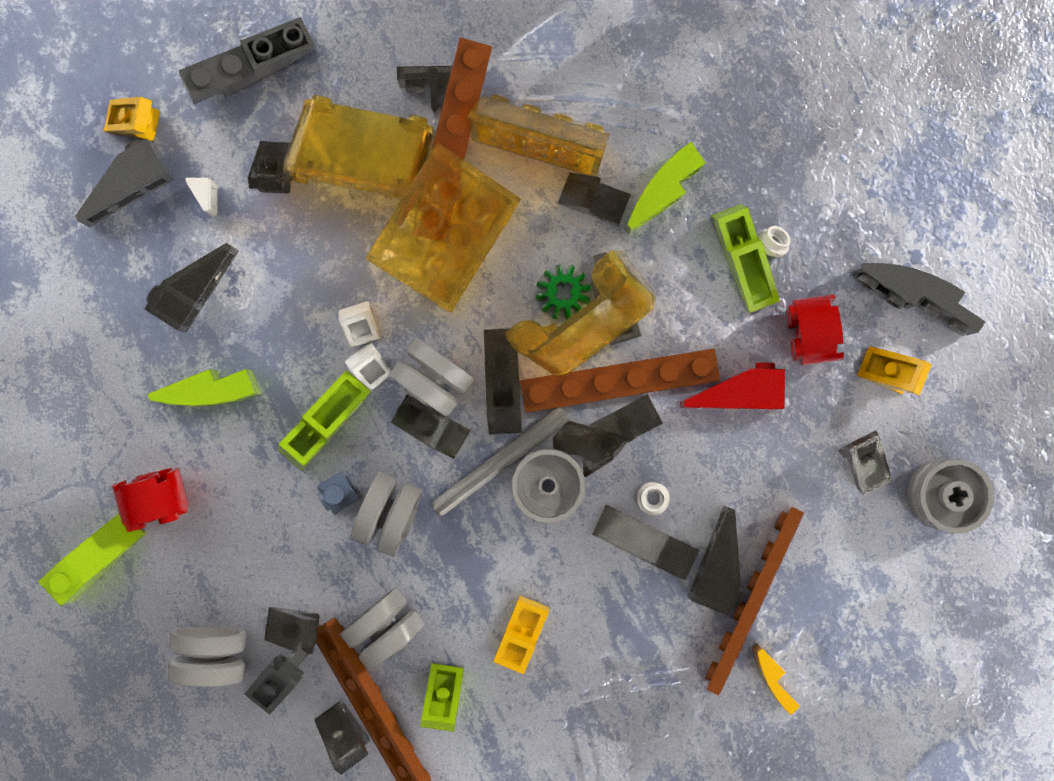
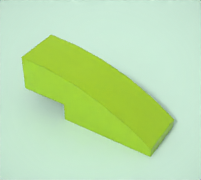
(666, 186)
(746, 257)
(208, 389)
(323, 420)

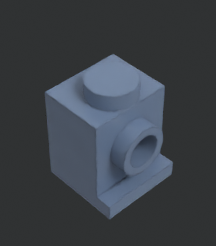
(338, 492)

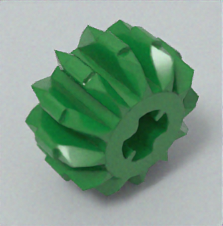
(574, 294)

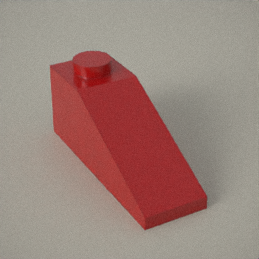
(747, 390)

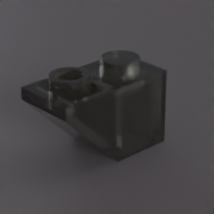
(430, 426)

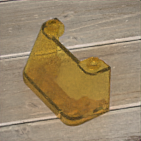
(357, 148)
(622, 304)

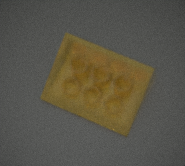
(538, 135)
(443, 228)

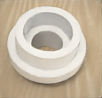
(775, 241)
(660, 506)

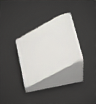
(206, 193)
(359, 324)
(369, 366)

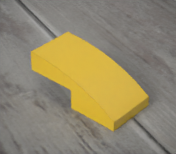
(521, 634)
(771, 673)

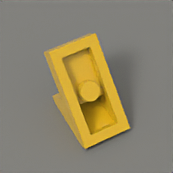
(132, 118)
(894, 371)

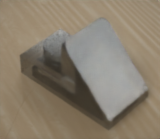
(418, 78)
(267, 168)
(594, 198)
(631, 419)
(593, 444)
(867, 462)
(292, 628)
(342, 737)

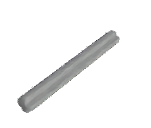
(500, 461)

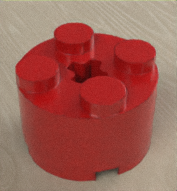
(816, 330)
(151, 498)

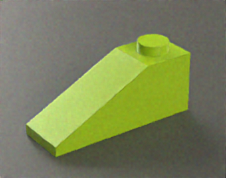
(89, 561)

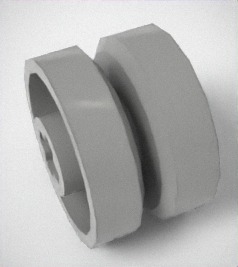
(431, 377)
(969, 491)
(534, 500)
(389, 514)
(383, 629)
(206, 656)

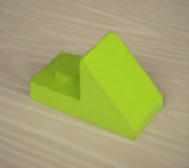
(442, 697)

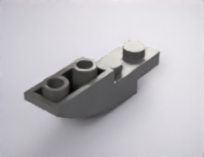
(248, 63)
(908, 286)

